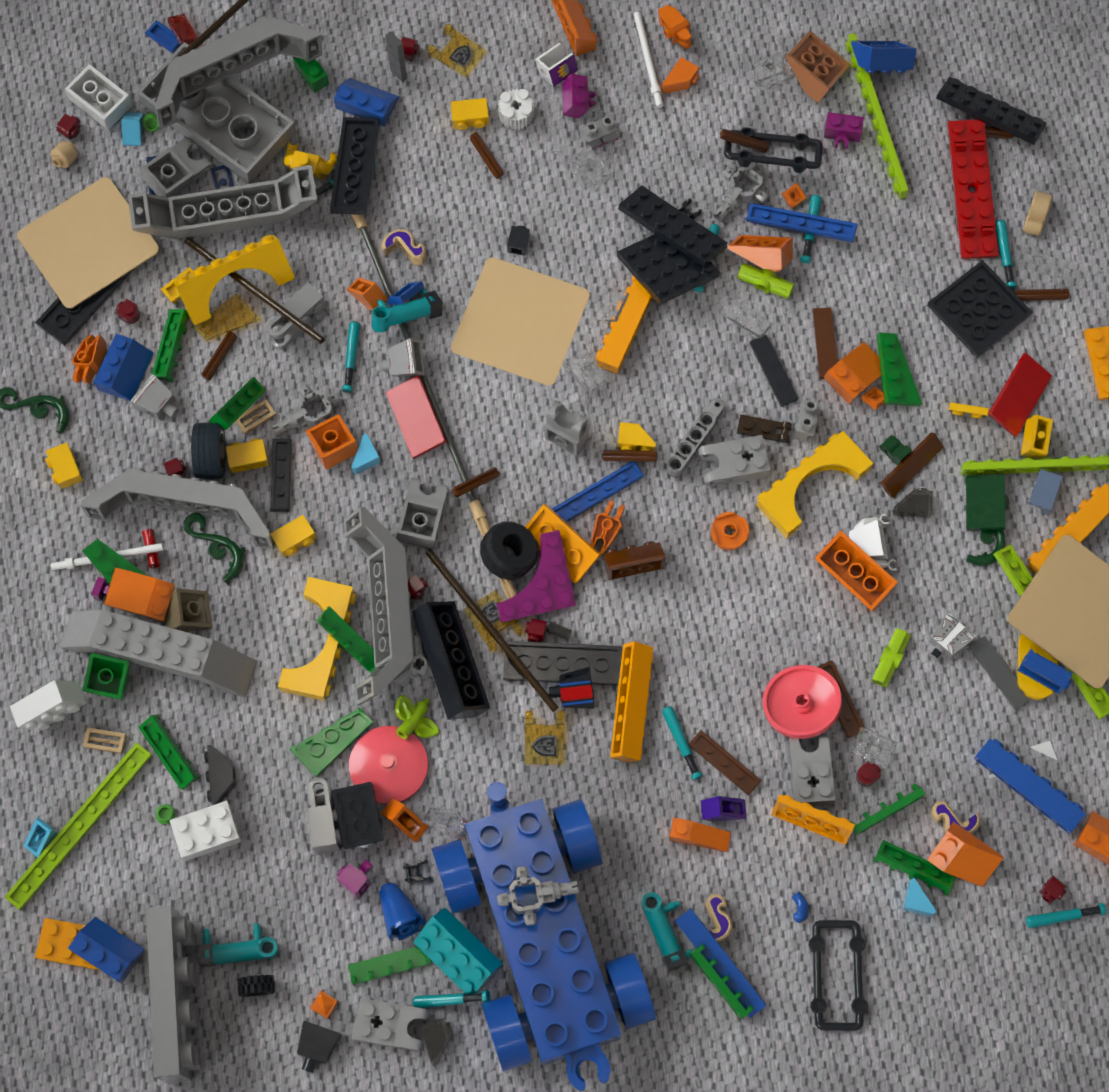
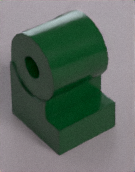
(895, 449)

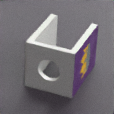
(556, 66)

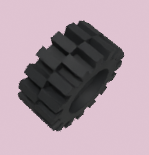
(256, 985)

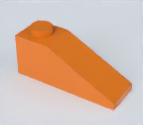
(699, 835)

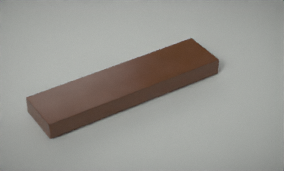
(824, 340)
(911, 464)
(848, 716)
(724, 762)

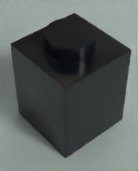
(518, 240)

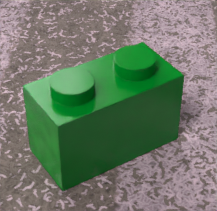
(312, 73)

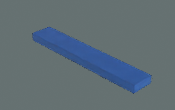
(802, 222)
(599, 492)
(698, 935)

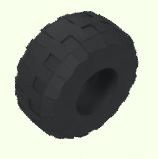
(519, 540)

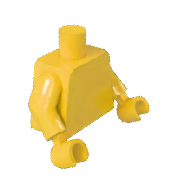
(298, 159)

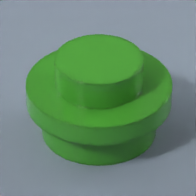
(150, 122)
(165, 814)

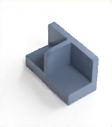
(1045, 491)

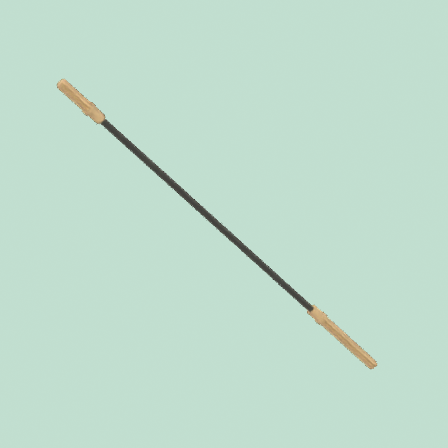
(478, 513)

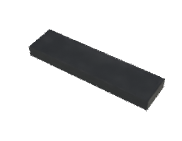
(773, 371)
(280, 475)

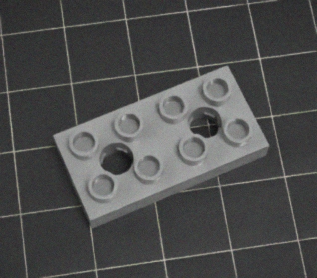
(216, 115)
(170, 1008)

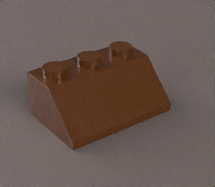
(634, 560)

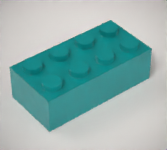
(457, 952)

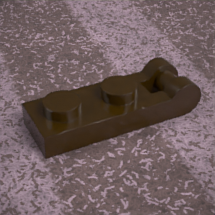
(758, 426)

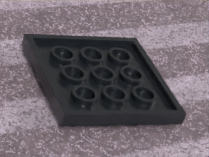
(664, 269)
(979, 309)

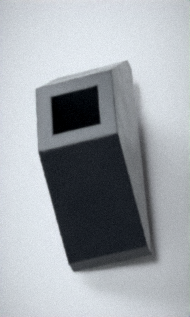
(220, 775)

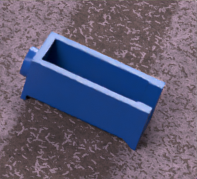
(1045, 672)

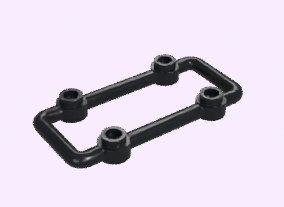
(798, 164)
(818, 1004)

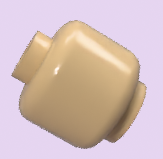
(64, 154)

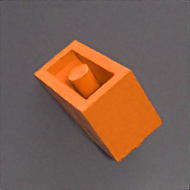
(681, 76)
(367, 293)
(404, 820)

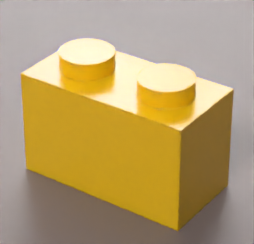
(469, 113)
(1036, 437)
(247, 455)
(64, 466)
(293, 536)

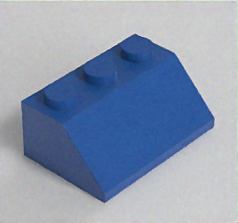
(884, 56)
(365, 101)
(123, 367)
(106, 949)

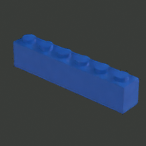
(1029, 785)

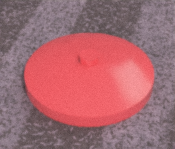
(802, 701)
(390, 762)

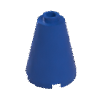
(399, 913)

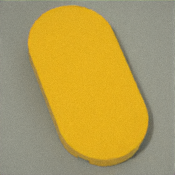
(1029, 686)

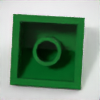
(107, 676)

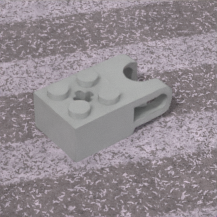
(178, 166)
(304, 305)
(566, 429)
(732, 461)
(424, 510)
(814, 767)
(323, 818)
(395, 1024)

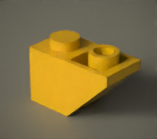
(634, 437)

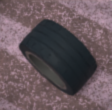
(208, 451)

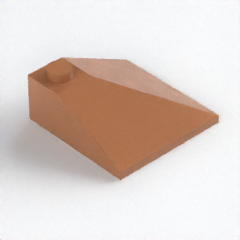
(816, 65)

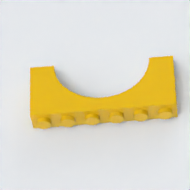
(197, 287)
(837, 454)
(314, 678)

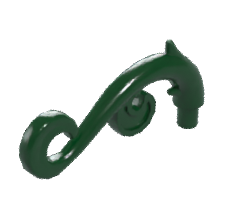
(35, 402)
(985, 536)
(218, 540)

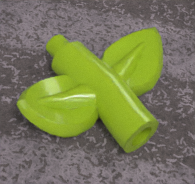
(414, 718)

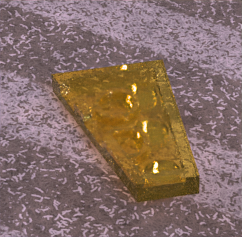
(227, 317)

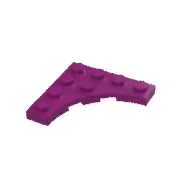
(549, 586)

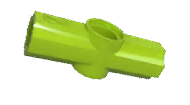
(765, 280)
(891, 657)

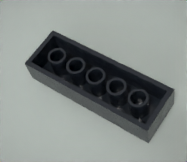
(451, 660)

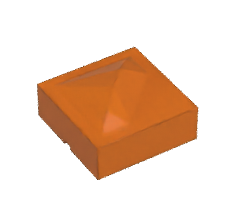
(794, 195)
(874, 398)
(324, 1004)

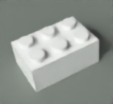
(98, 97)
(48, 705)
(205, 831)

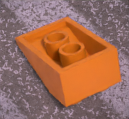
(764, 251)
(854, 372)
(139, 594)
(965, 856)

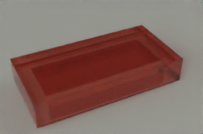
(182, 29)

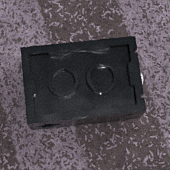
(358, 815)

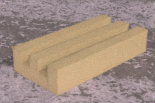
(259, 422)
(122, 736)

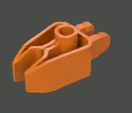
(675, 26)
(89, 358)
(607, 527)

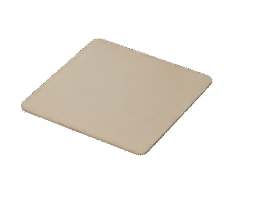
(86, 243)
(520, 321)
(1069, 610)

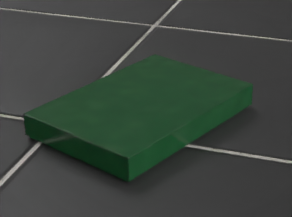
(985, 502)

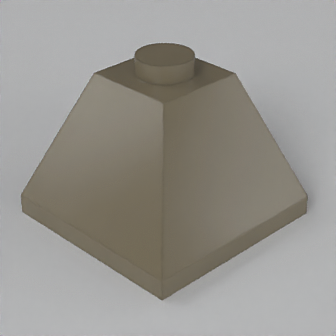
(188, 610)

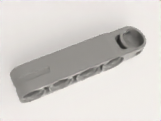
(712, 414)

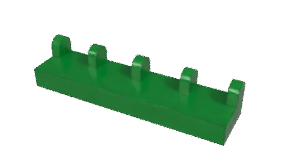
(170, 344)
(238, 404)
(347, 638)
(168, 752)
(888, 811)
(914, 866)
(387, 965)
(719, 983)

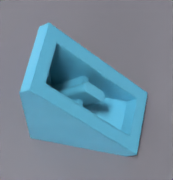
(132, 128)
(365, 456)
(39, 837)
(916, 900)

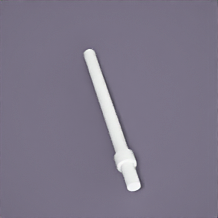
(655, 88)
(71, 563)

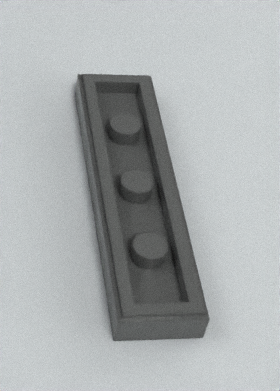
(396, 56)
(999, 672)

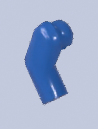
(802, 909)

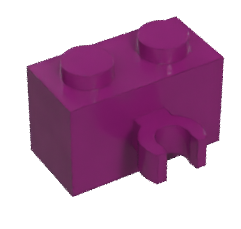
(576, 96)
(843, 128)
(354, 879)

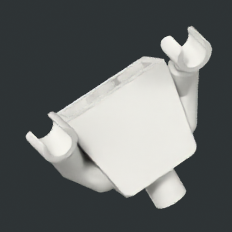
(870, 538)

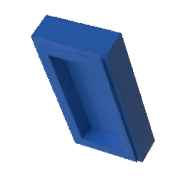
(163, 36)
(405, 293)

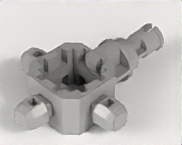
(735, 196)
(300, 416)
(546, 893)

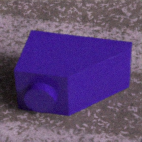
(723, 809)

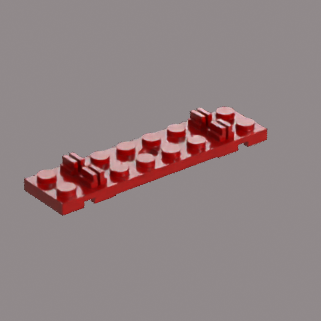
(971, 169)

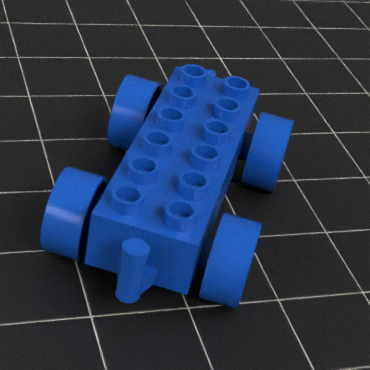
(552, 961)

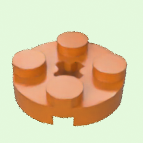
(727, 541)

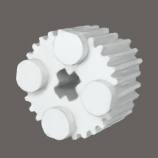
(516, 108)

